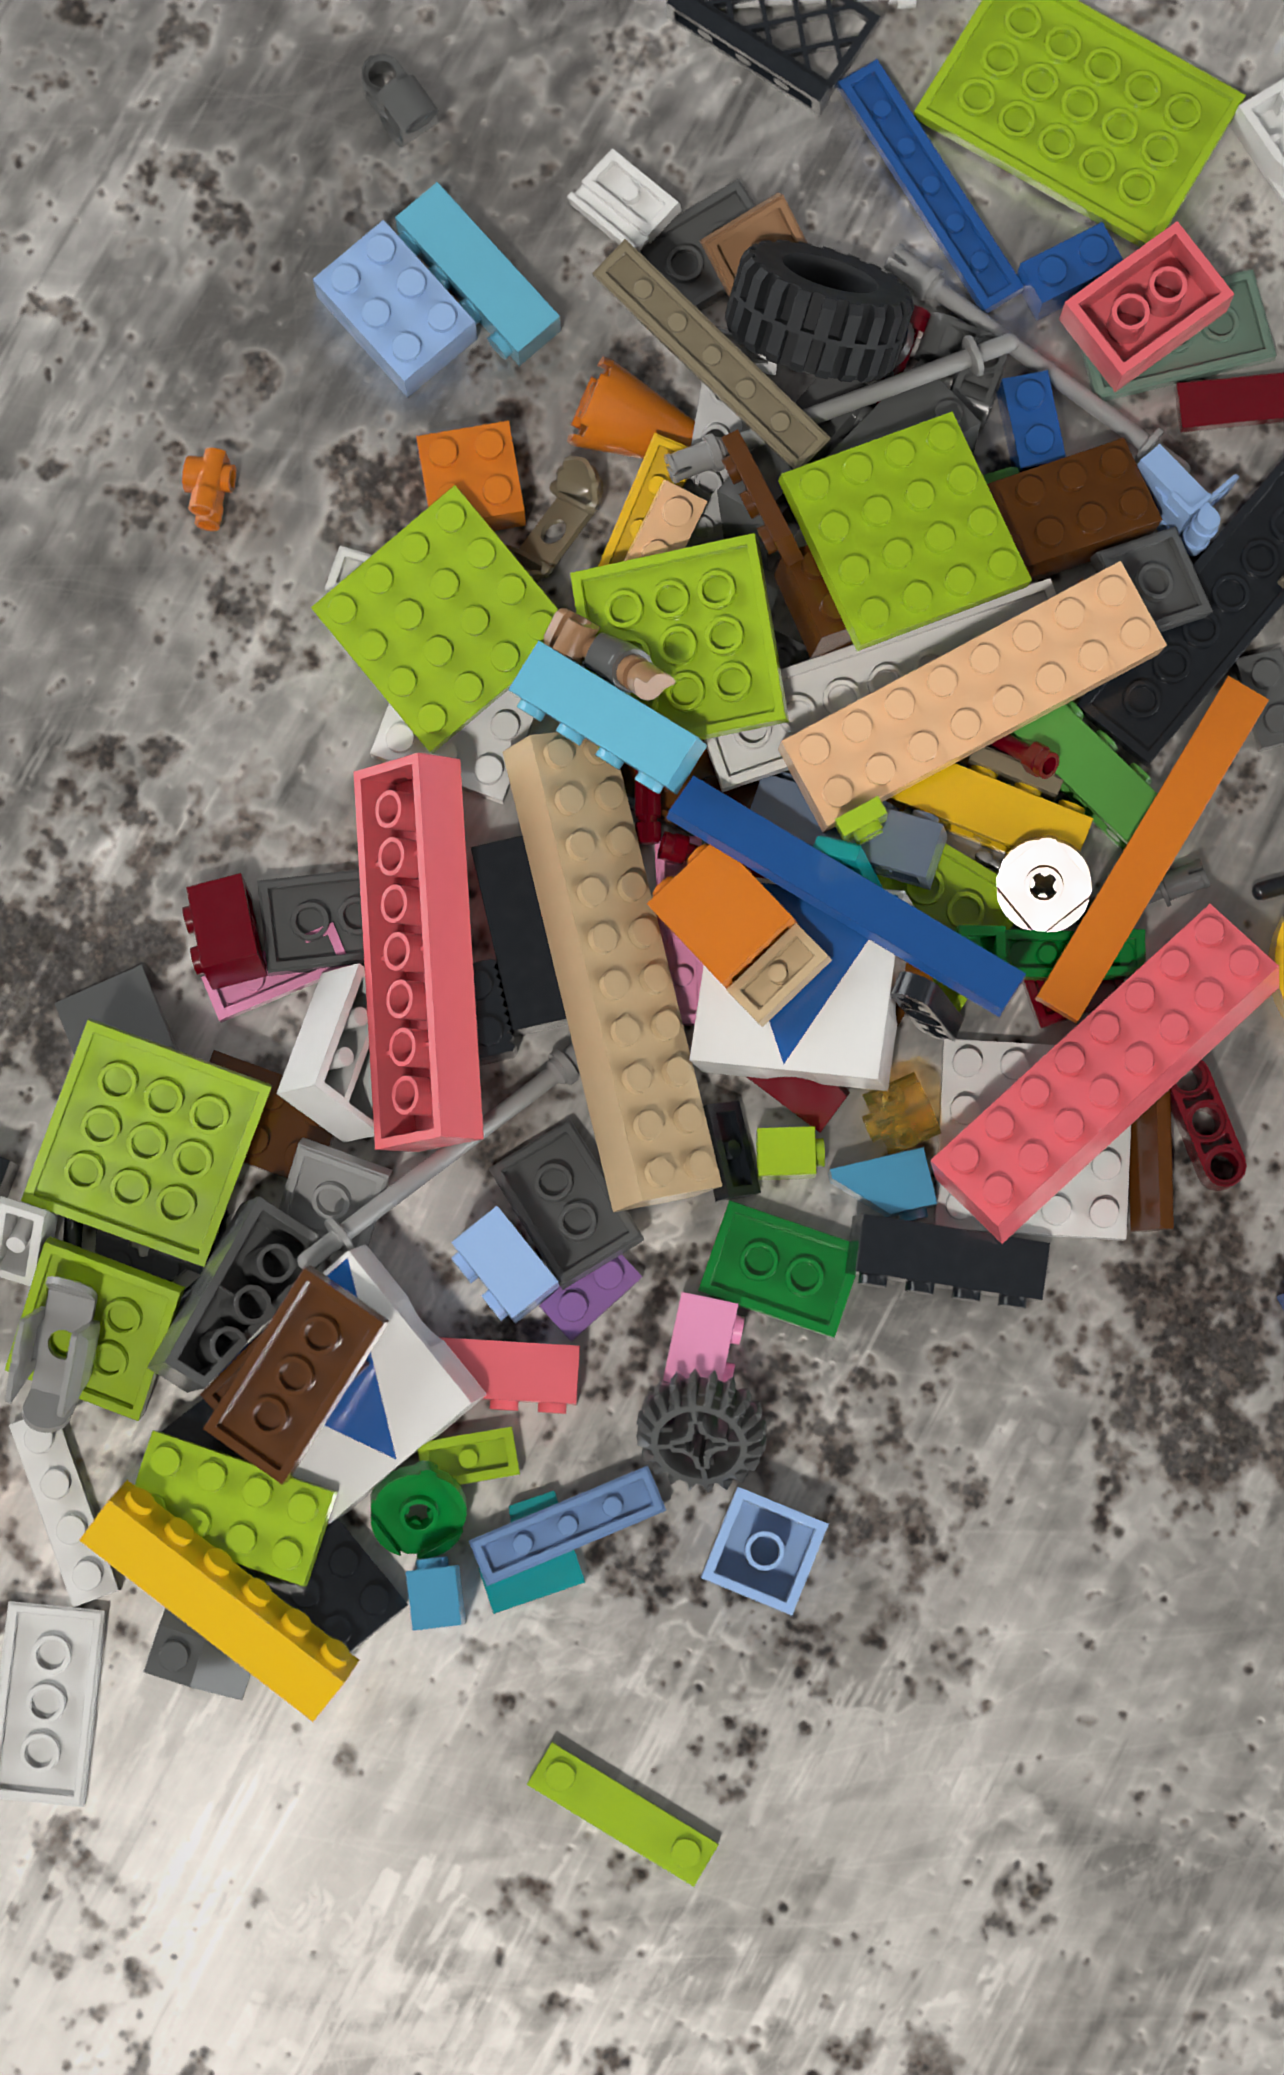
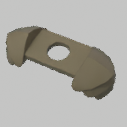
(578, 498)

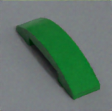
(1039, 951)

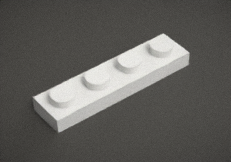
(64, 1511)

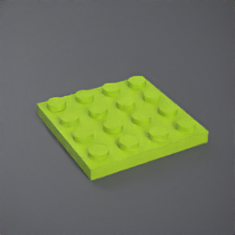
(904, 530)
(439, 618)
(703, 623)
(146, 1142)

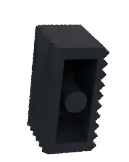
(492, 1015)

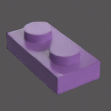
(590, 1297)

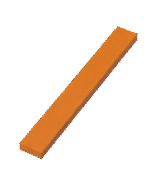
(1151, 849)

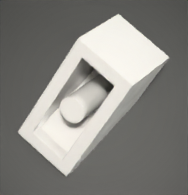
(22, 1238)

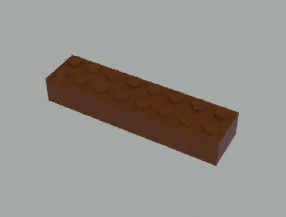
(1053, 514)

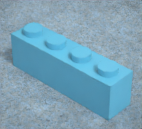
(478, 275)
(608, 718)

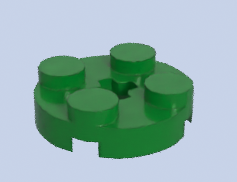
(420, 1485)

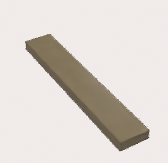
(711, 356)

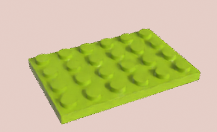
(1080, 110)

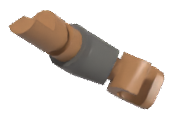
(606, 655)

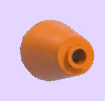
(623, 414)

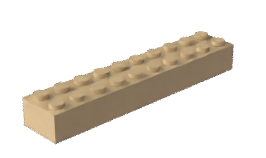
(612, 973)

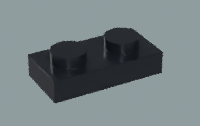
(731, 1151)

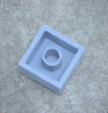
(505, 1265)
(764, 1550)

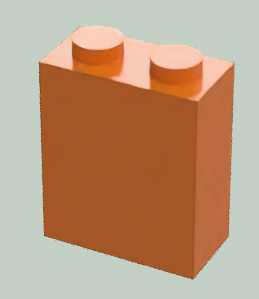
(720, 913)

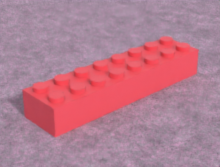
(418, 954)
(1106, 1073)

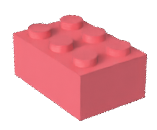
(1146, 306)

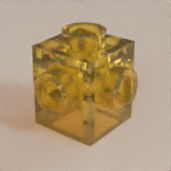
(900, 1115)

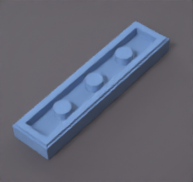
(567, 1525)

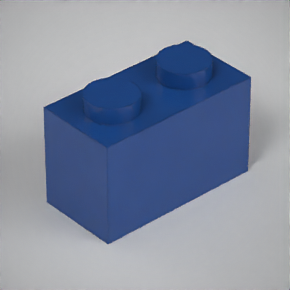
(1066, 269)
(1030, 420)

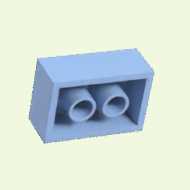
(395, 308)

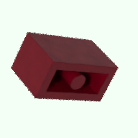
(225, 932)

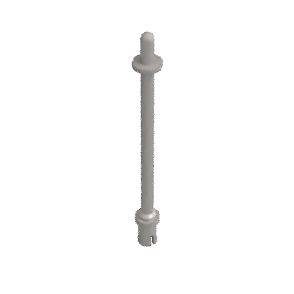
(931, 284)
(711, 450)
(560, 1069)

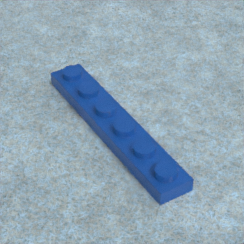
(930, 187)

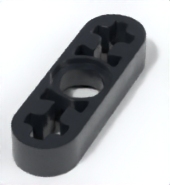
(927, 1006)

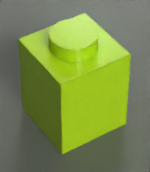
(788, 1153)

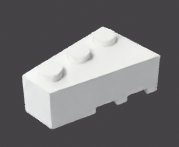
(331, 1058)

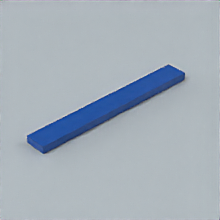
(846, 896)

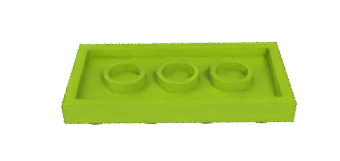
(239, 1506)

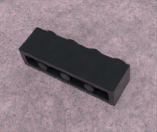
(518, 936)
(947, 1259)

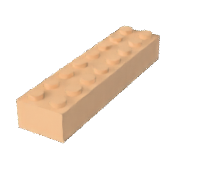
(972, 695)

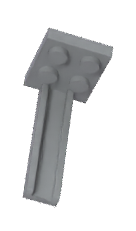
(719, 420)

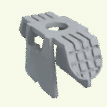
(55, 1379)

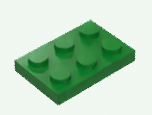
(779, 1269)

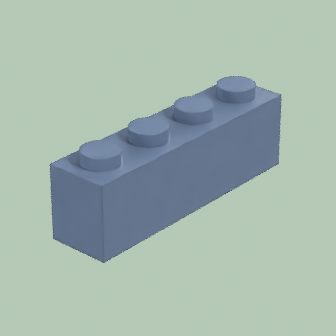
(903, 852)

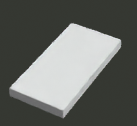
(48, 1701)

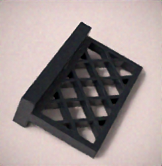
(765, 59)

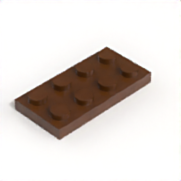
(296, 1374)

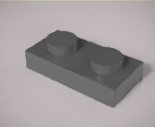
(1265, 675)

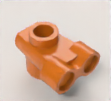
(207, 481)

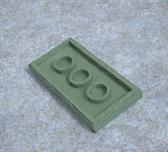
(1227, 344)

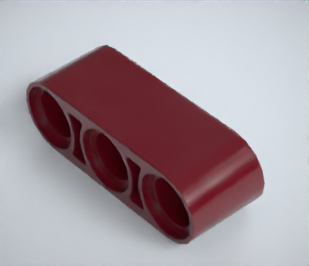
(1201, 1147)

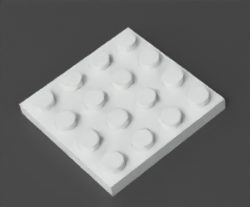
(1086, 1207)

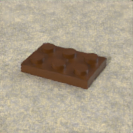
(279, 1125)

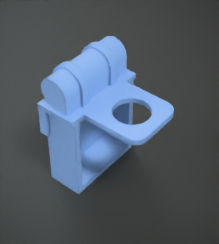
(1182, 499)

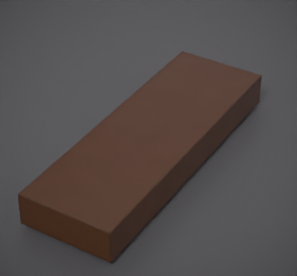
(1152, 1169)

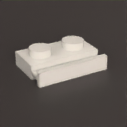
(624, 202)

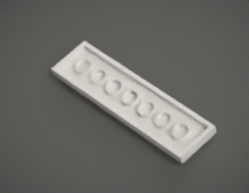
(846, 675)

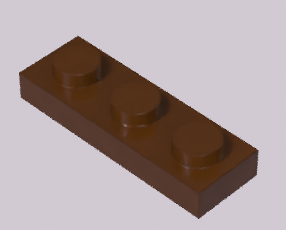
(759, 499)

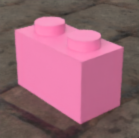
(703, 1337)

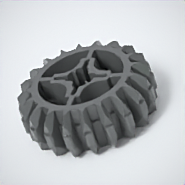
(701, 1430)

